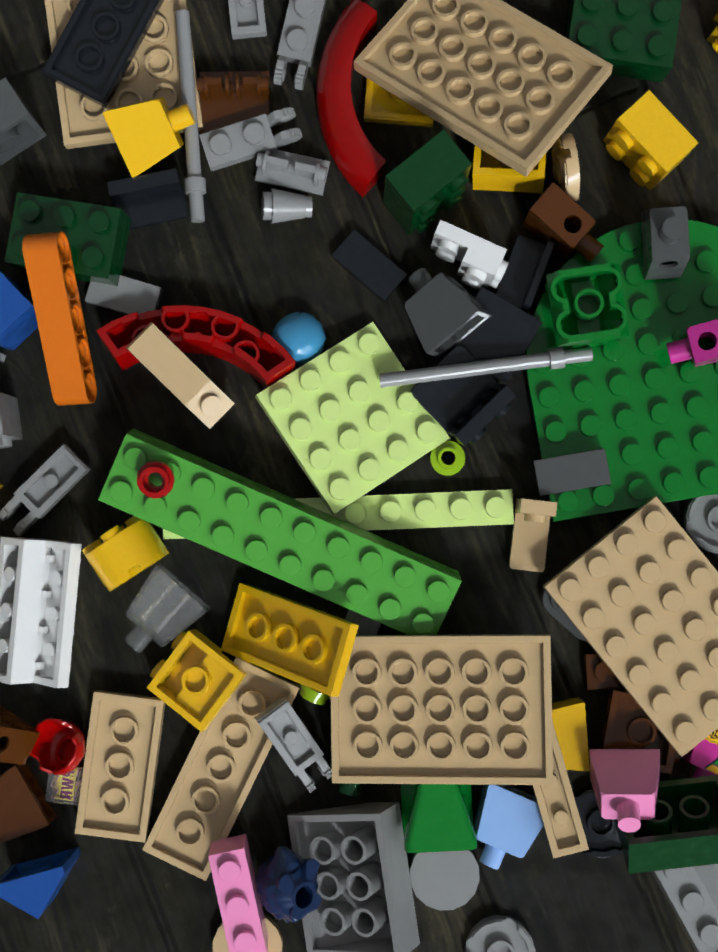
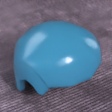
(300, 336)

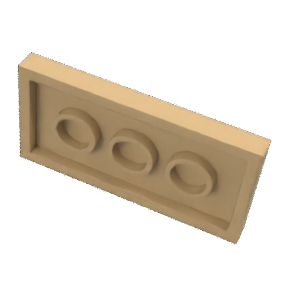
(120, 766)

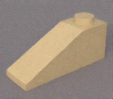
(180, 375)

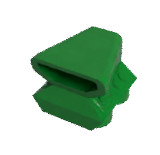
(587, 305)
(437, 818)

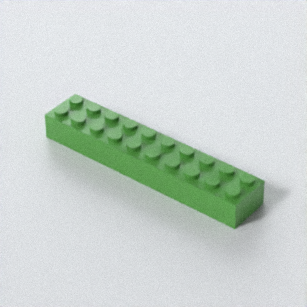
(284, 537)

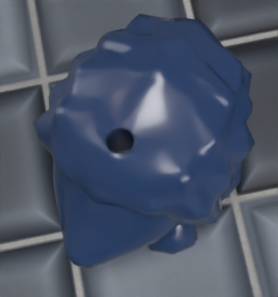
(288, 885)

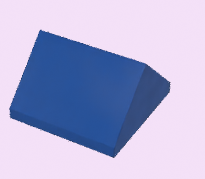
(16, 313)
(37, 882)

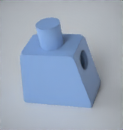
(506, 823)

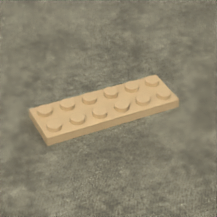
(217, 774)

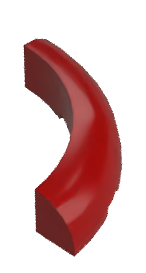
(336, 114)
(203, 332)

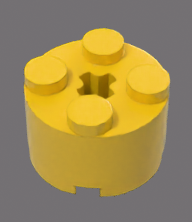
(125, 552)

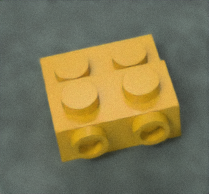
(195, 679)

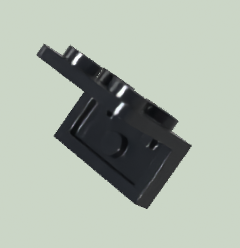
(464, 403)

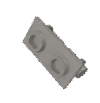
(292, 171)

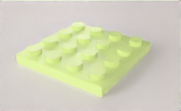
(344, 424)

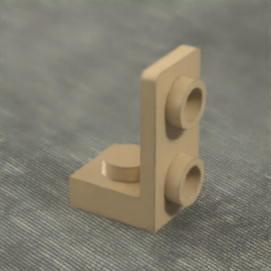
(530, 534)

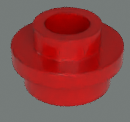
(148, 487)

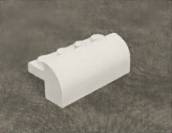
(37, 609)

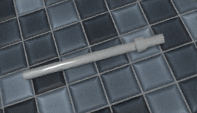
(194, 184)
(554, 358)

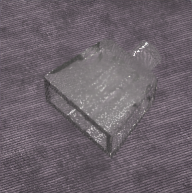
(162, 610)

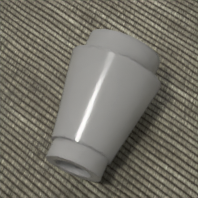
(285, 206)

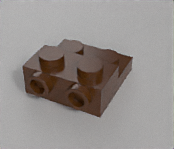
(630, 728)

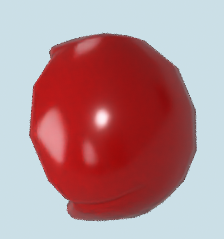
(58, 746)

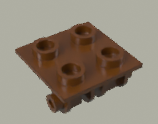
(232, 97)

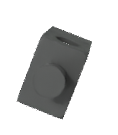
(664, 240)
(442, 311)

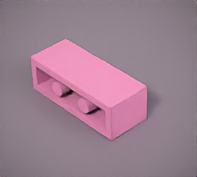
(237, 895)

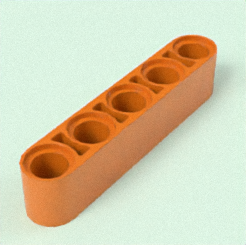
(59, 318)

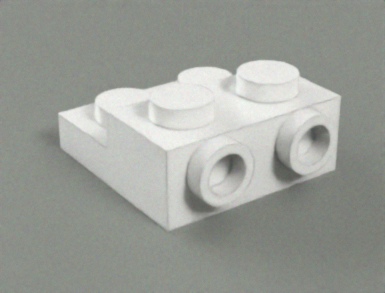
(480, 259)

